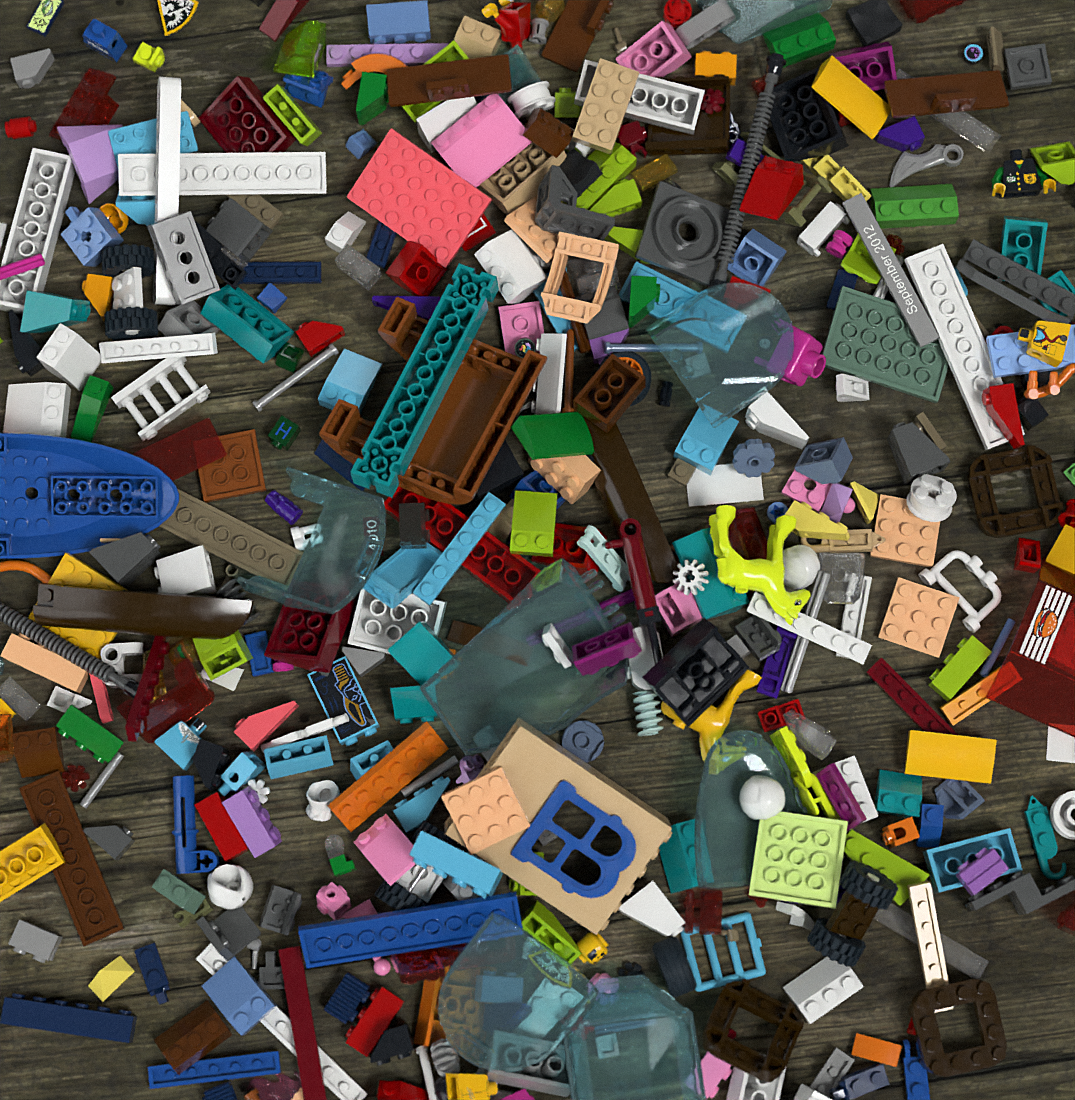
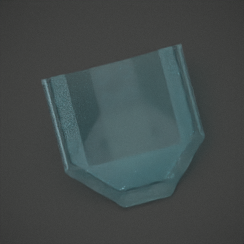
(634, 1046)

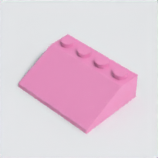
(482, 140)

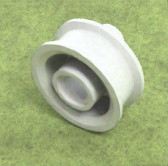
(531, 98)
(931, 498)
(1061, 815)

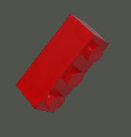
(221, 827)
(374, 1021)

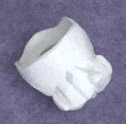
(320, 796)

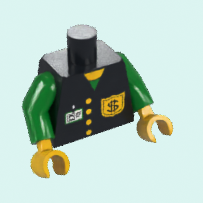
(1020, 178)

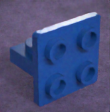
(308, 88)

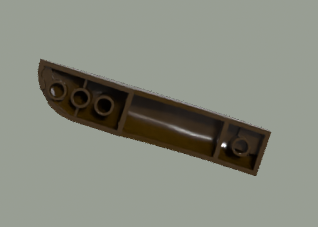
(626, 498)
(140, 612)

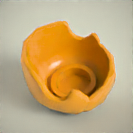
(115, 216)

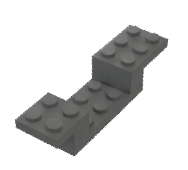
(1022, 893)

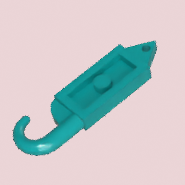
(1043, 837)

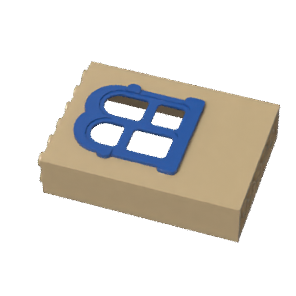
(542, 780)

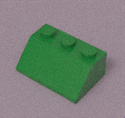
(801, 39)
(89, 734)

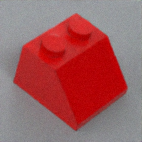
(416, 269)

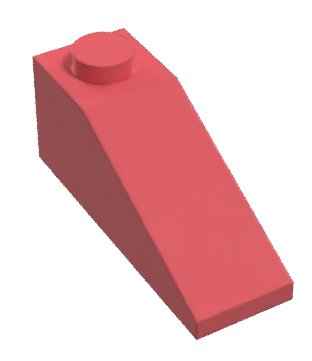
(260, 726)

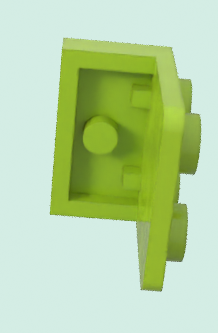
(860, 262)

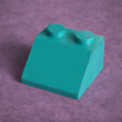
(898, 794)

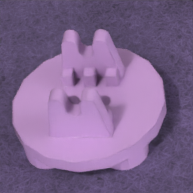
(470, 768)

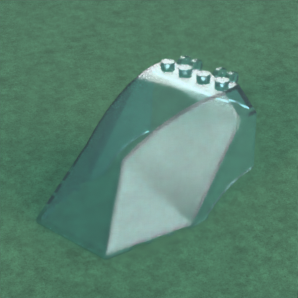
(514, 674)

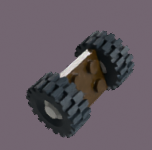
(843, 933)

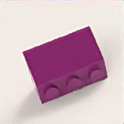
(870, 63)
(606, 649)

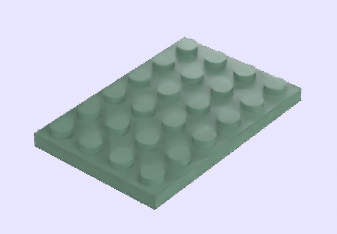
(876, 345)

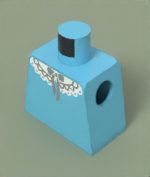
(181, 742)
(247, 767)

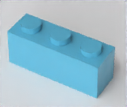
(298, 757)

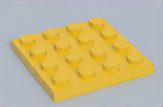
(77, 573)

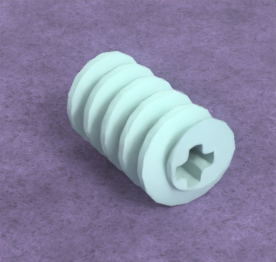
(647, 713)

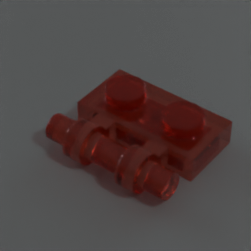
(710, 912)

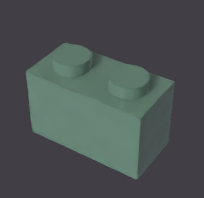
(178, 891)

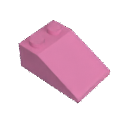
(656, 52)
(386, 849)

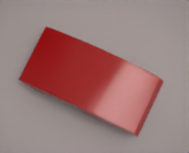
(773, 717)

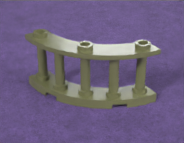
(792, 214)

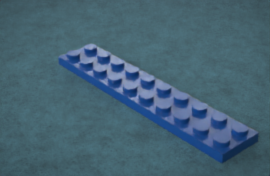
(402, 930)

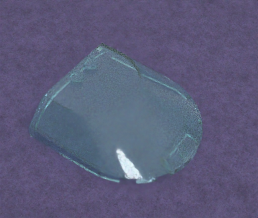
(726, 346)
(510, 998)

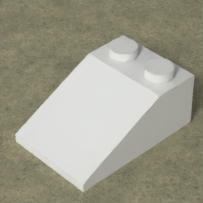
(772, 420)

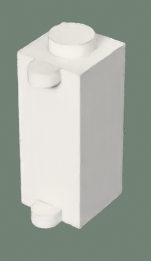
(822, 227)

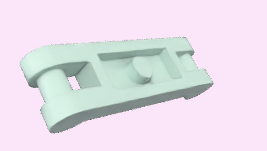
(605, 558)

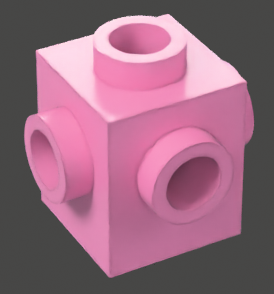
(333, 901)

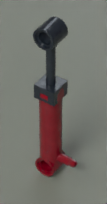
(640, 580)

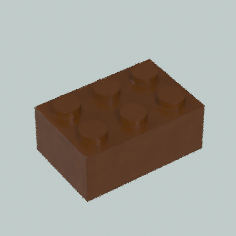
(609, 393)

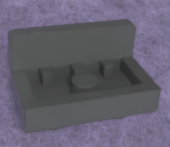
(759, 637)
(280, 910)

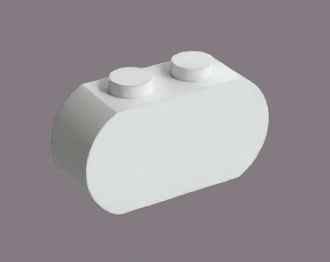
(643, 661)

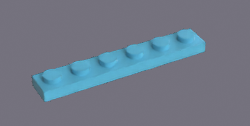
(459, 549)

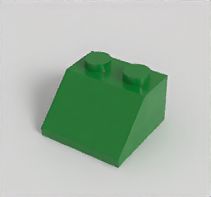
(372, 96)
(643, 295)

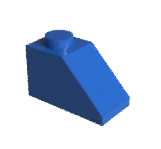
(930, 825)

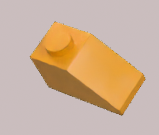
(99, 292)

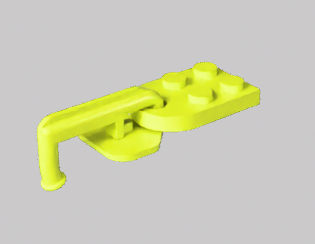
(795, 759)

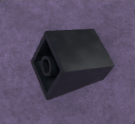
(502, 474)

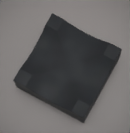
(873, 21)
(580, 171)

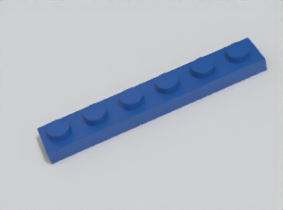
(216, 1070)

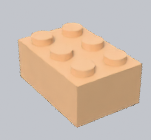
(568, 475)

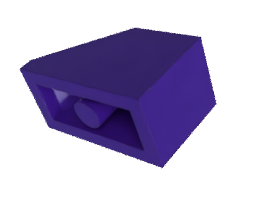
(902, 135)

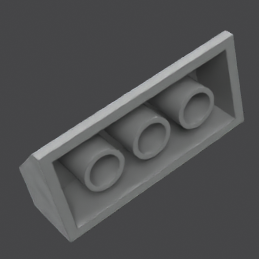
(546, 1077)

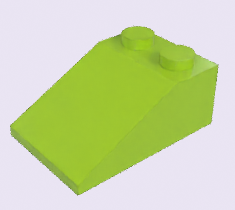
(533, 523)

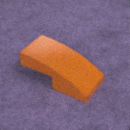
(876, 1050)

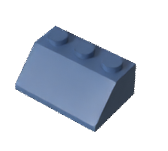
(398, 22)

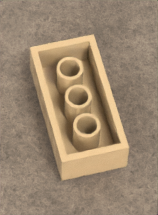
(605, 106)

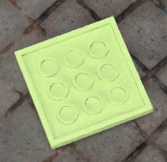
(799, 859)

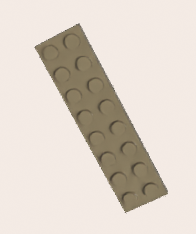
(232, 540)

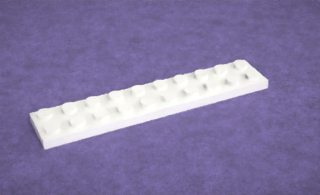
(229, 173)
(957, 334)

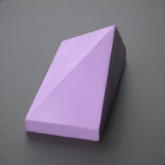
(836, 501)

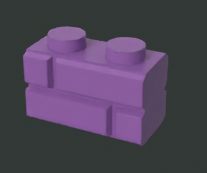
(981, 871)

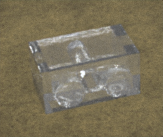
(358, 267)

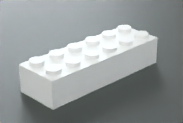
(653, 100)

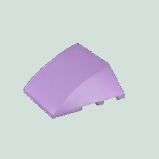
(91, 156)

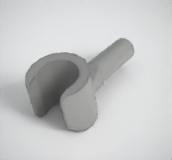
(255, 946)

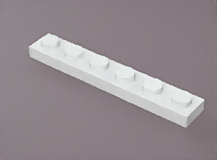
(158, 347)
(812, 630)

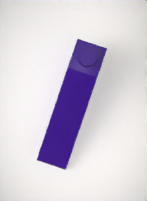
(424, 304)

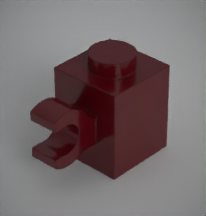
(633, 137)

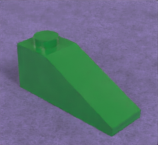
(91, 408)

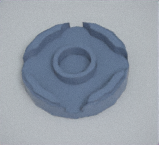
(583, 740)

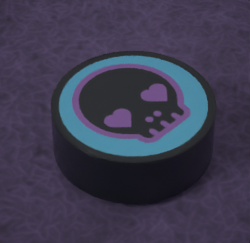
(973, 54)

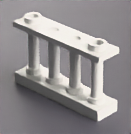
(142, 386)

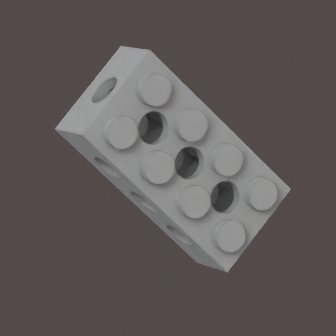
(197, 258)

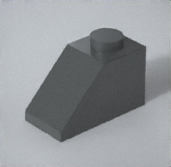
(111, 839)

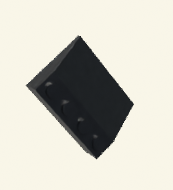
(805, 120)

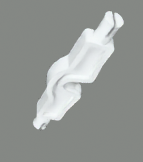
(308, 732)

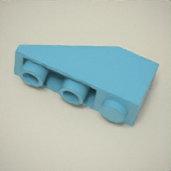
(414, 811)

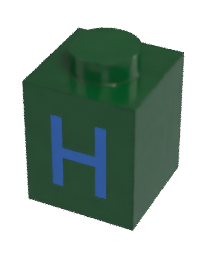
(284, 433)

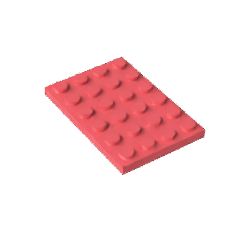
(419, 197)

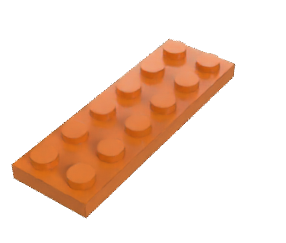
(388, 777)

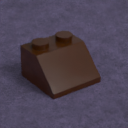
(548, 132)
(38, 752)

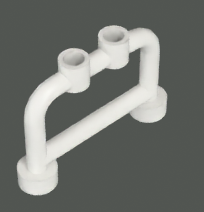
(973, 565)

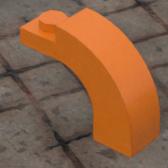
(372, 62)

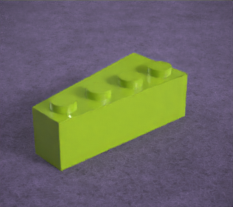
(897, 869)

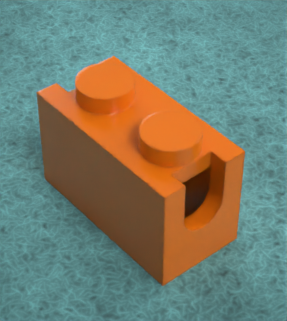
(904, 830)

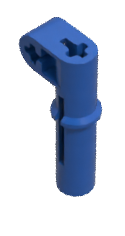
(187, 856)

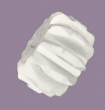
(697, 571)

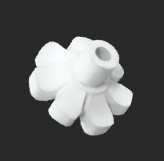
(258, 787)

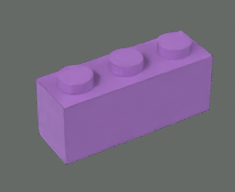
(252, 821)

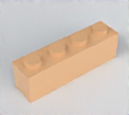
(44, 662)

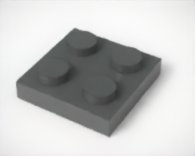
(1027, 66)

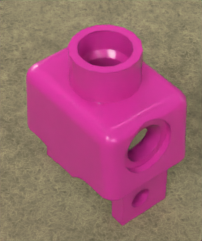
(805, 359)

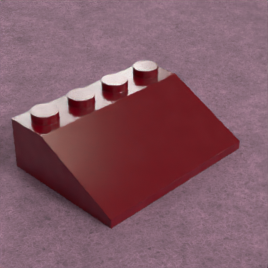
(245, 122)
(308, 637)

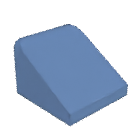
(360, 143)

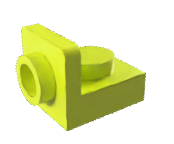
(149, 57)

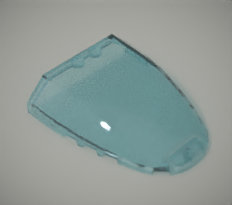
(722, 829)

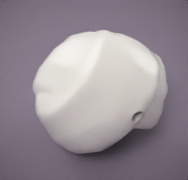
(800, 566)
(762, 797)
(229, 886)

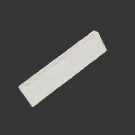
(855, 613)

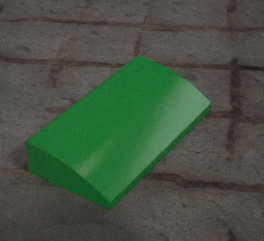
(554, 435)

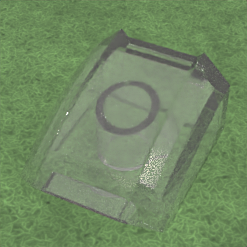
(845, 576)
(810, 734)

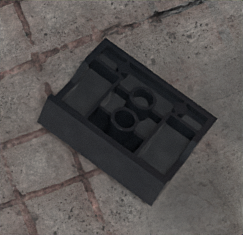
(695, 672)

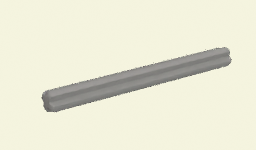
(801, 642)

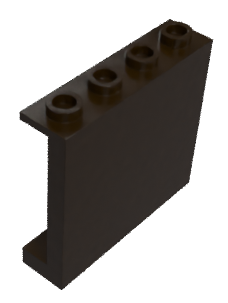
(710, 132)

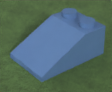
(239, 996)

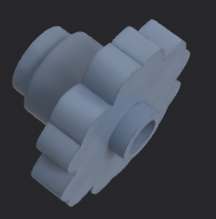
(753, 458)

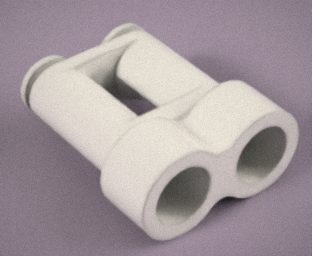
(298, 536)

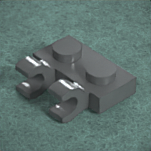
(271, 976)

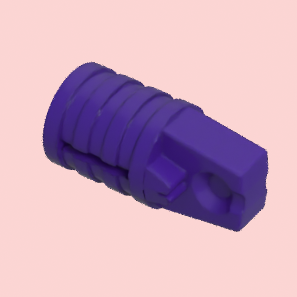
(283, 507)

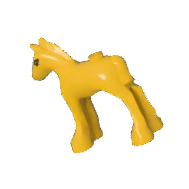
(714, 720)

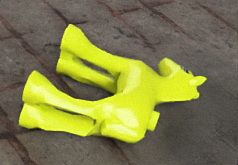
(757, 574)

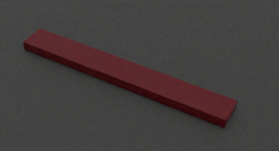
(302, 1023)

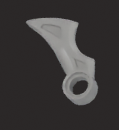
(911, 163)

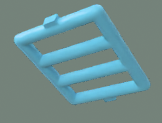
(719, 980)

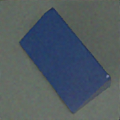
(842, 278)

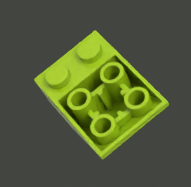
(222, 654)

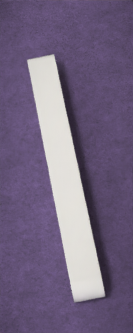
(166, 172)

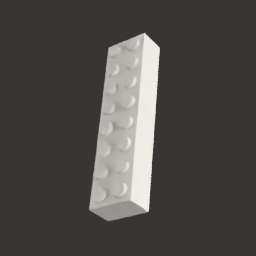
(36, 224)

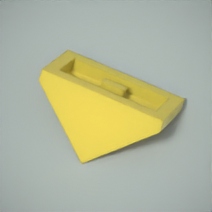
(865, 500)
(111, 978)

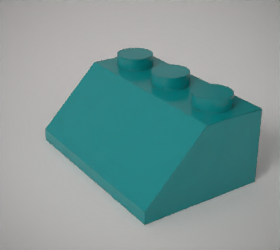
(679, 857)

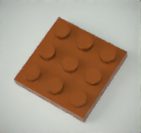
(237, 472)

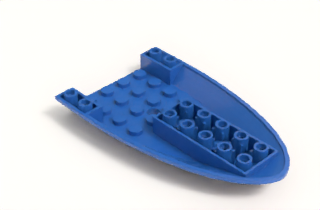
(63, 524)

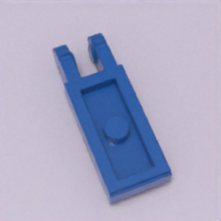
(915, 1075)

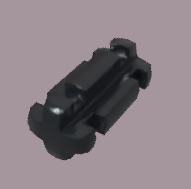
(666, 393)

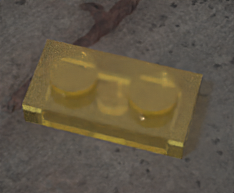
(654, 172)

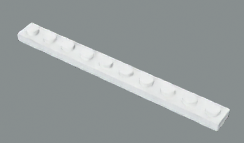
(280, 1025)

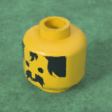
(592, 948)

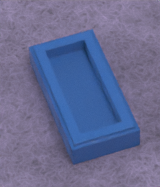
(257, 645)

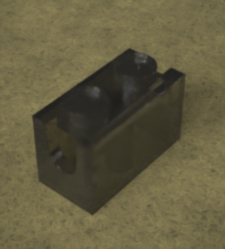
(413, 525)

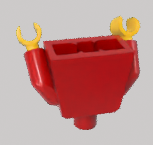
(513, 20)

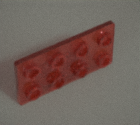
(89, 103)
(185, 450)

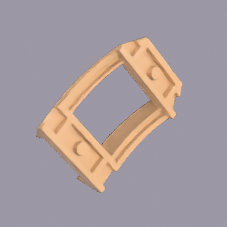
(583, 248)

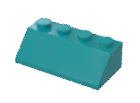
(247, 322)
(717, 597)

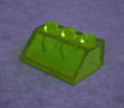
(302, 49)

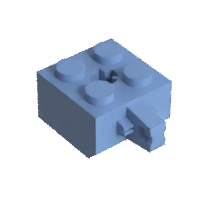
(90, 234)

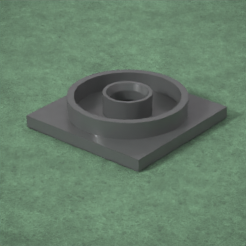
(661, 238)

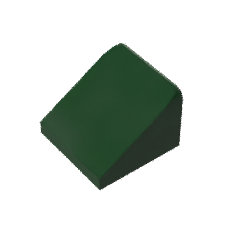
(289, 357)

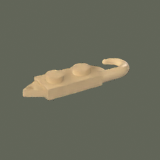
(860, 541)

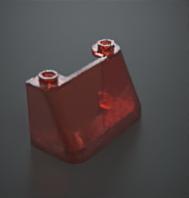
(177, 705)

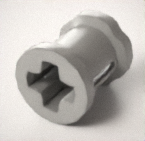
(538, 31)

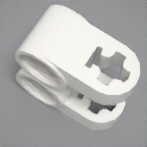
(123, 650)

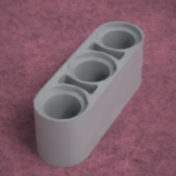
(705, 24)

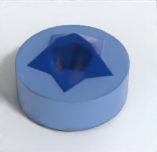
(776, 510)

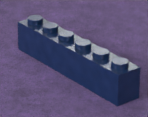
(68, 1019)

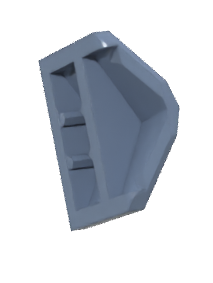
(958, 798)

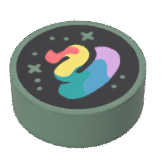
(522, 347)

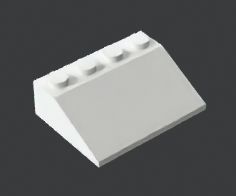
(37, 408)
(380, 627)

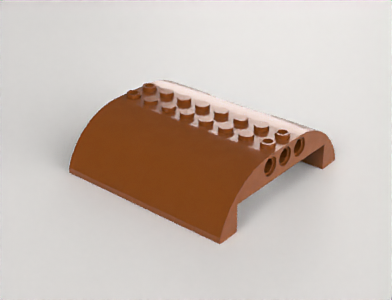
(467, 424)

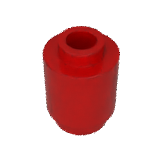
(20, 127)

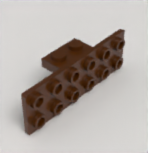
(576, 32)
(449, 80)
(946, 94)

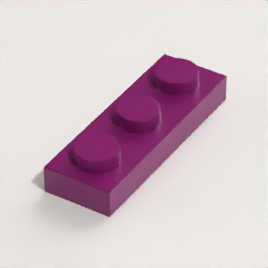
(841, 796)

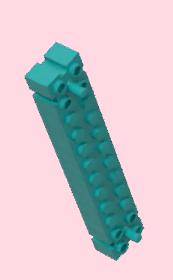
(425, 380)

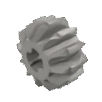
(445, 1057)

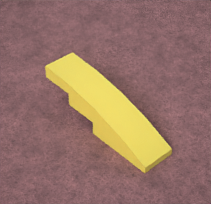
(839, 178)

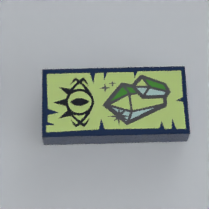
(45, 16)

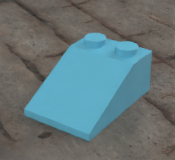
(350, 380)
(704, 444)

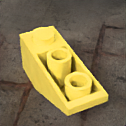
(814, 524)

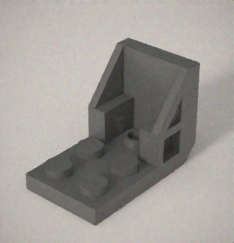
(567, 218)

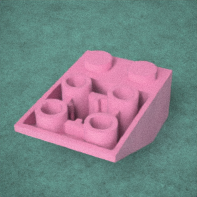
(677, 610)

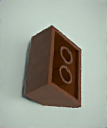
(192, 1037)

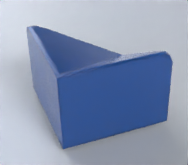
(271, 298)

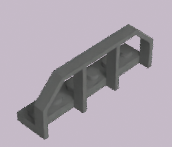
(1020, 277)

